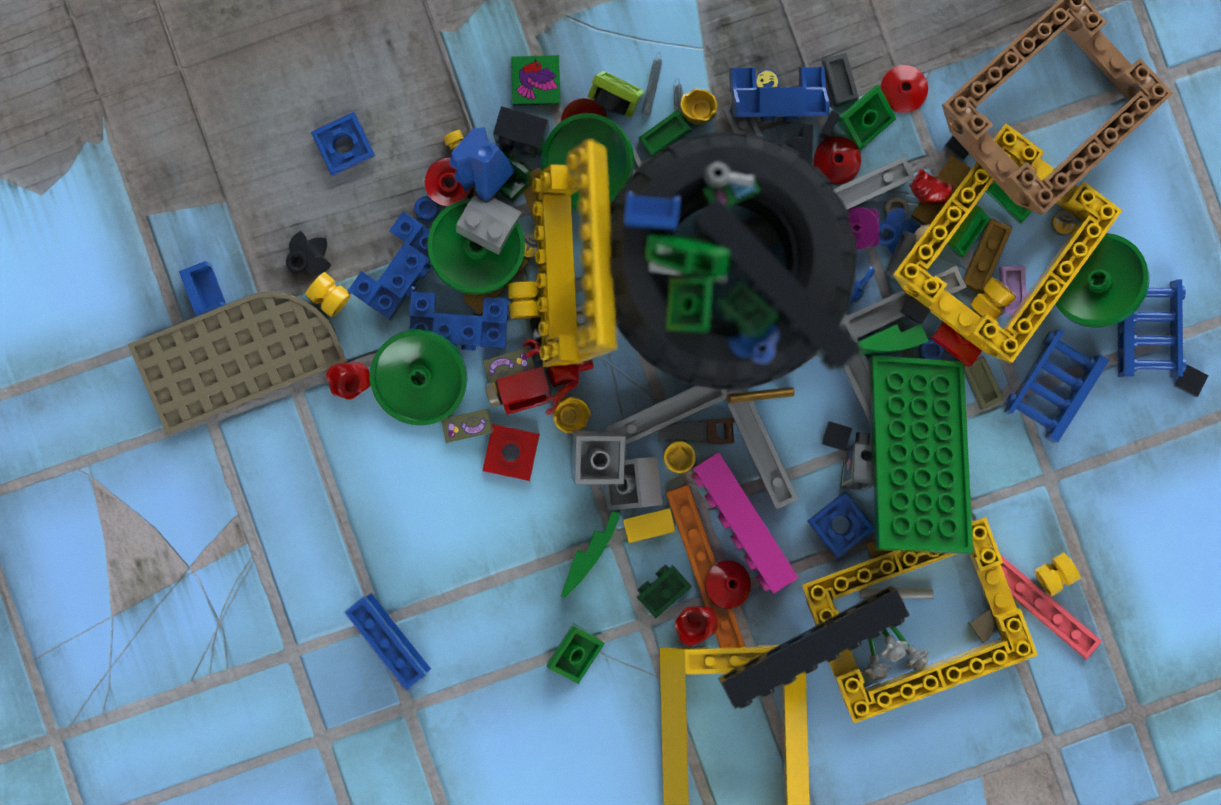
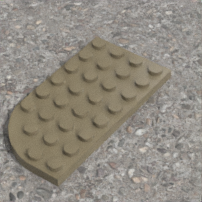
(234, 356)

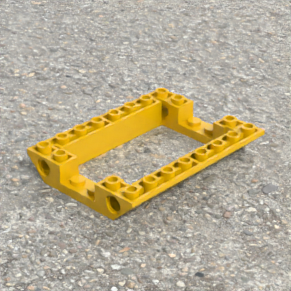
(553, 189)
(1088, 206)
(1011, 648)
(679, 661)

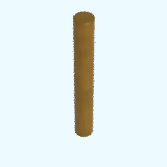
(760, 395)

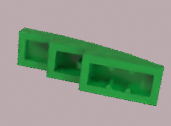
(585, 561)

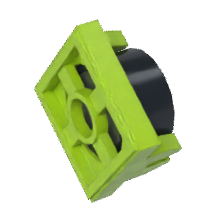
(615, 94)

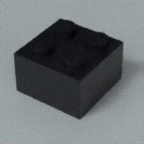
(521, 132)

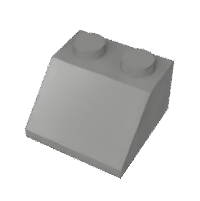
(488, 223)
(598, 457)
(640, 485)

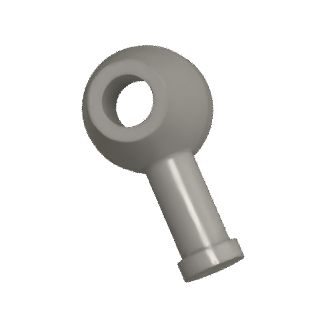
(727, 177)

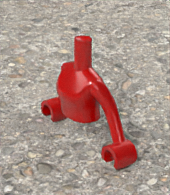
(560, 375)

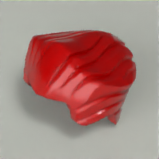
(930, 189)
(348, 379)
(695, 624)

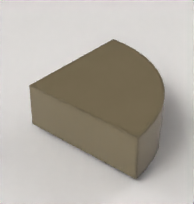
(983, 625)

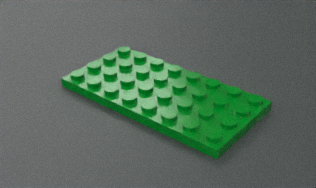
(920, 455)

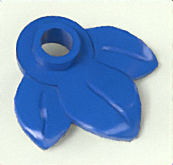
(896, 223)
(858, 292)
(748, 347)

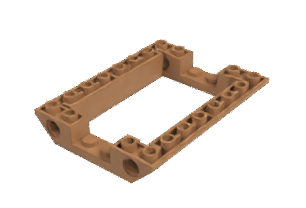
(1135, 81)

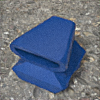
(480, 164)

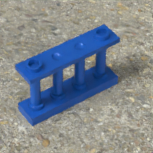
(1129, 340)
(1079, 386)
(388, 641)

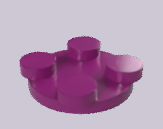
(864, 226)

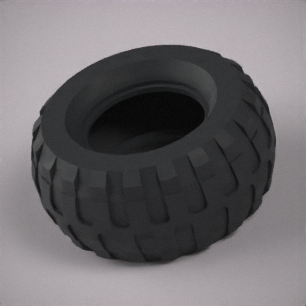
(791, 199)

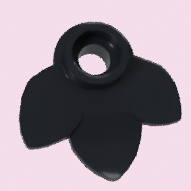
(310, 252)

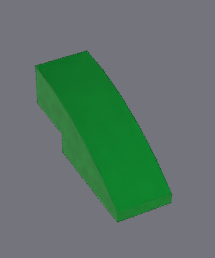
(688, 255)
(893, 340)

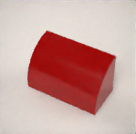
(524, 390)

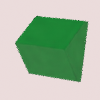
(867, 118)
(689, 304)
(575, 653)

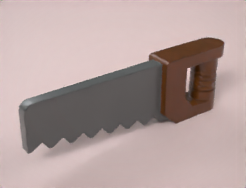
(699, 431)

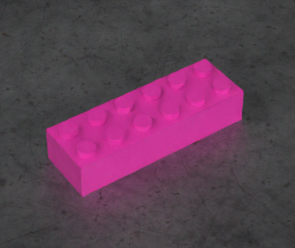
(744, 522)

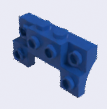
(773, 102)
(401, 274)
(462, 330)

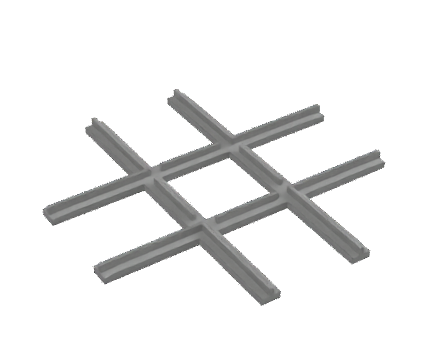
(855, 324)

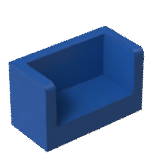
(651, 213)
(202, 288)

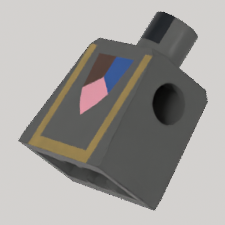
(858, 464)

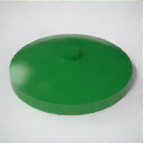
(602, 130)
(467, 264)
(1107, 285)
(418, 377)

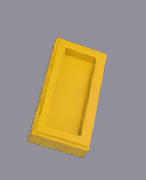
(649, 525)

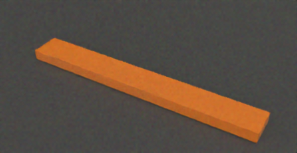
(701, 560)

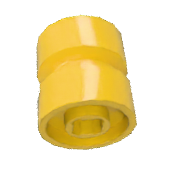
(326, 293)
(993, 299)
(524, 300)
(679, 457)
(1058, 573)

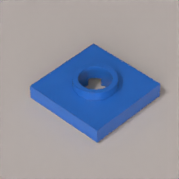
(328, 136)
(858, 527)

